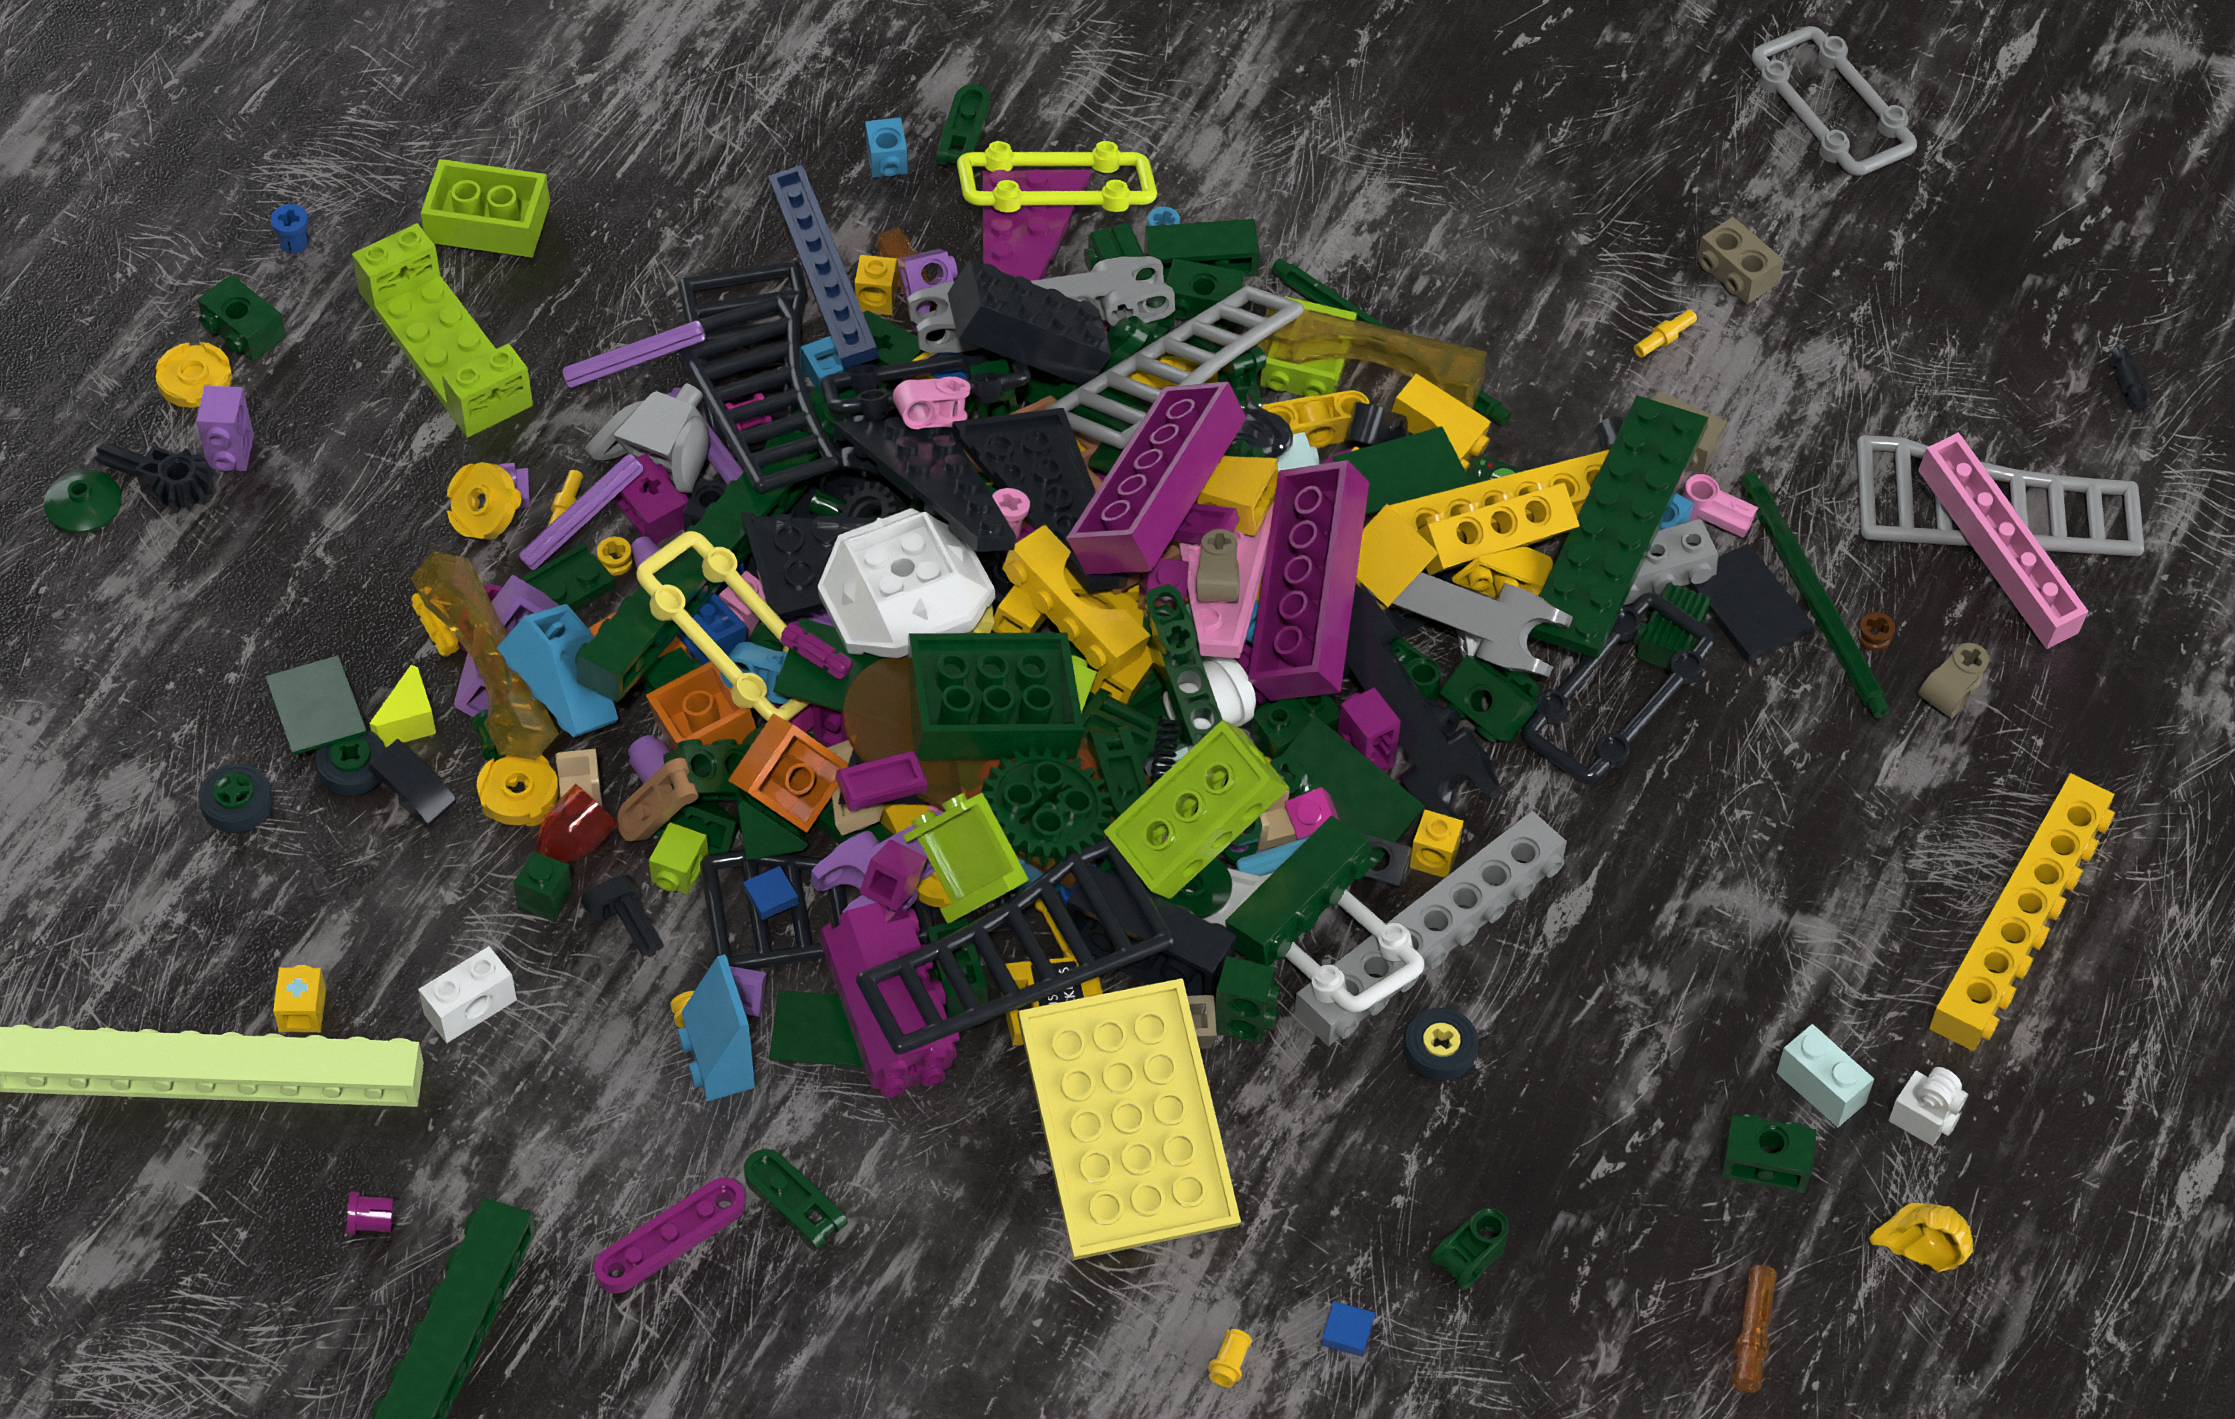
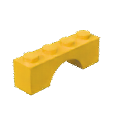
(1104, 636)

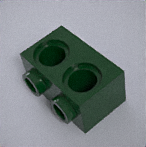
(710, 766)
(1246, 1000)

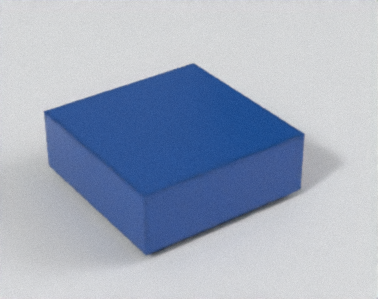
(770, 893)
(1348, 1329)

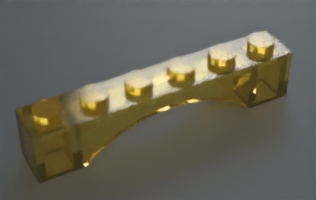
(1325, 336)
(457, 597)

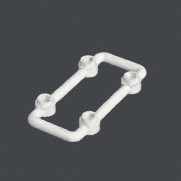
(1394, 945)

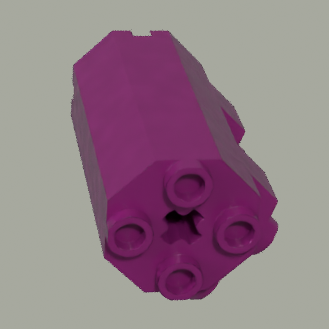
(863, 941)

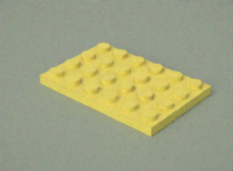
(1128, 1119)

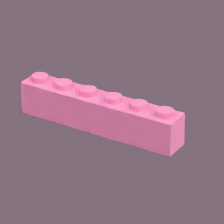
(2003, 540)

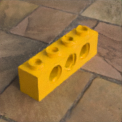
(1552, 518)

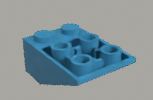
(544, 655)

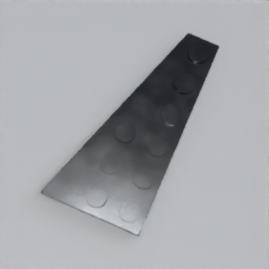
(1043, 461)

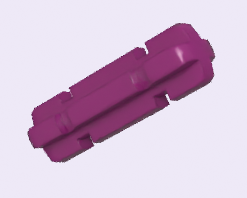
(816, 651)

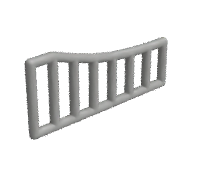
(1173, 344)
(2018, 480)

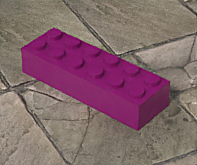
(1156, 479)
(1309, 581)

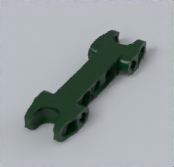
(1179, 661)

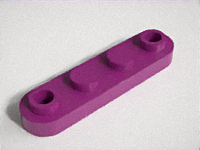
(669, 1235)

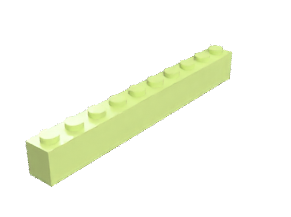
(210, 1066)

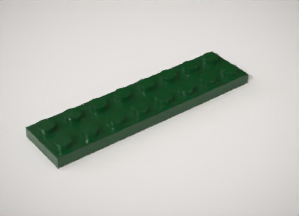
(1619, 523)

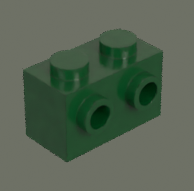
(1279, 723)

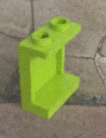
(1311, 377)
(968, 854)

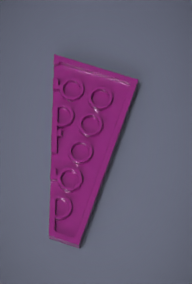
(1030, 237)

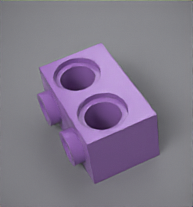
(912, 280)
(225, 428)

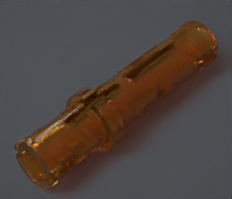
(1753, 1344)

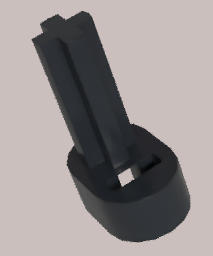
(622, 897)

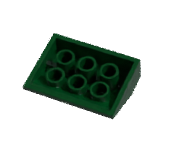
(992, 695)

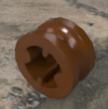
(1870, 623)

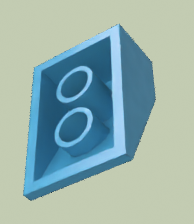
(717, 1035)

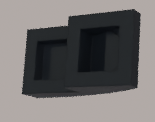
(413, 781)

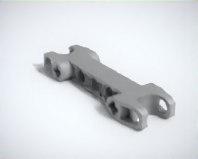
(1108, 286)
(1499, 623)

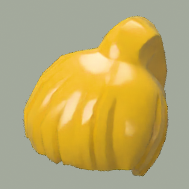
(1927, 1235)

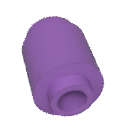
(647, 756)

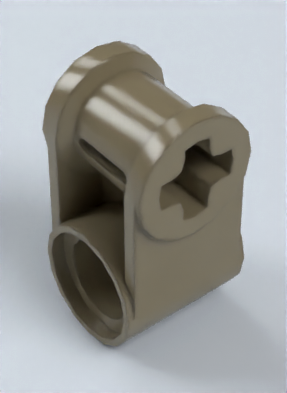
(1218, 568)
(1956, 679)

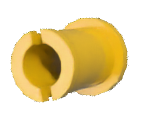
(1229, 1358)

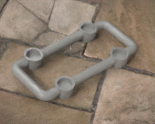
(1834, 143)

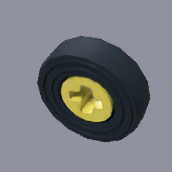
(1437, 1061)

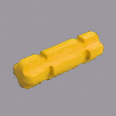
(439, 633)

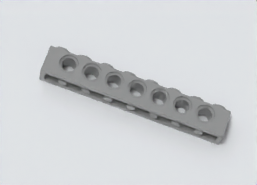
(1438, 908)

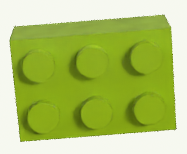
(485, 208)

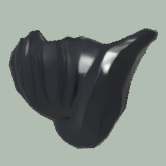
(1264, 430)

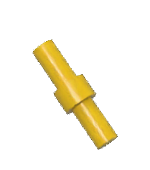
(1665, 333)
(566, 497)

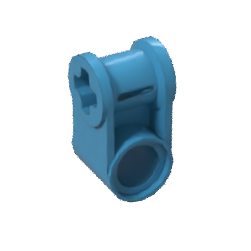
(762, 662)

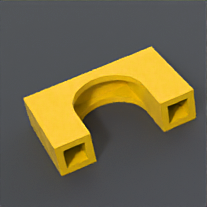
(1431, 408)
(1020, 615)

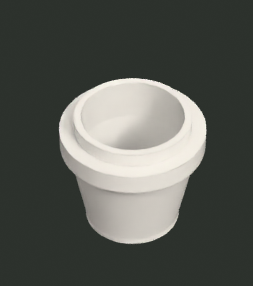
(1231, 690)

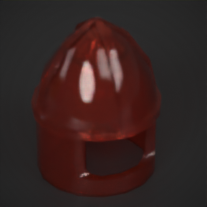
(574, 827)

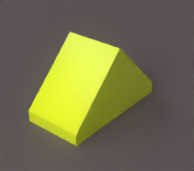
(405, 712)

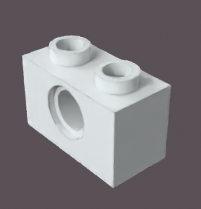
(467, 994)

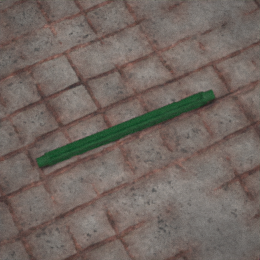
(1321, 294)
(1816, 596)

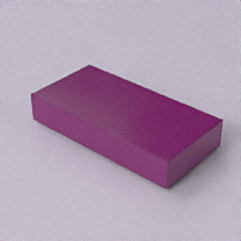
(881, 780)

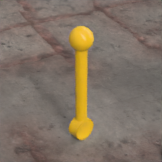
(1039, 905)

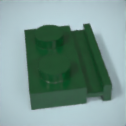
(573, 578)

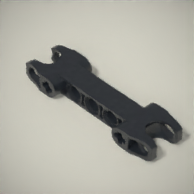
(1438, 758)

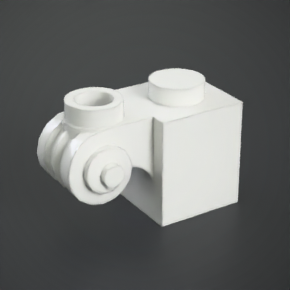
(1929, 1105)

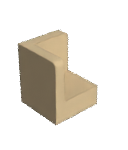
(579, 768)
(1276, 825)

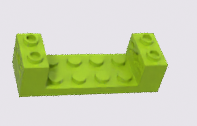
(437, 333)

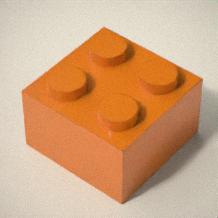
(699, 708)
(789, 772)

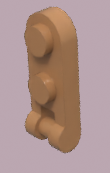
(656, 801)

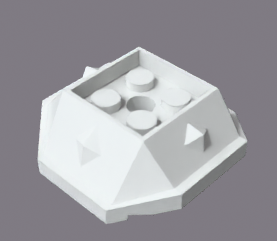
(902, 580)

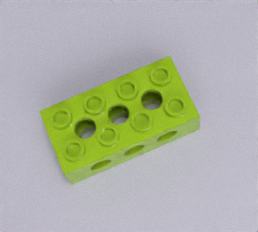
(1172, 802)

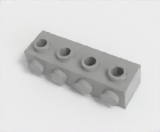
(1676, 556)

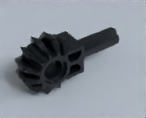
(168, 477)

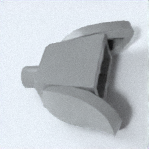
(664, 429)

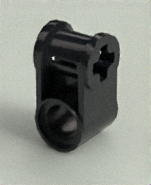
(1375, 424)

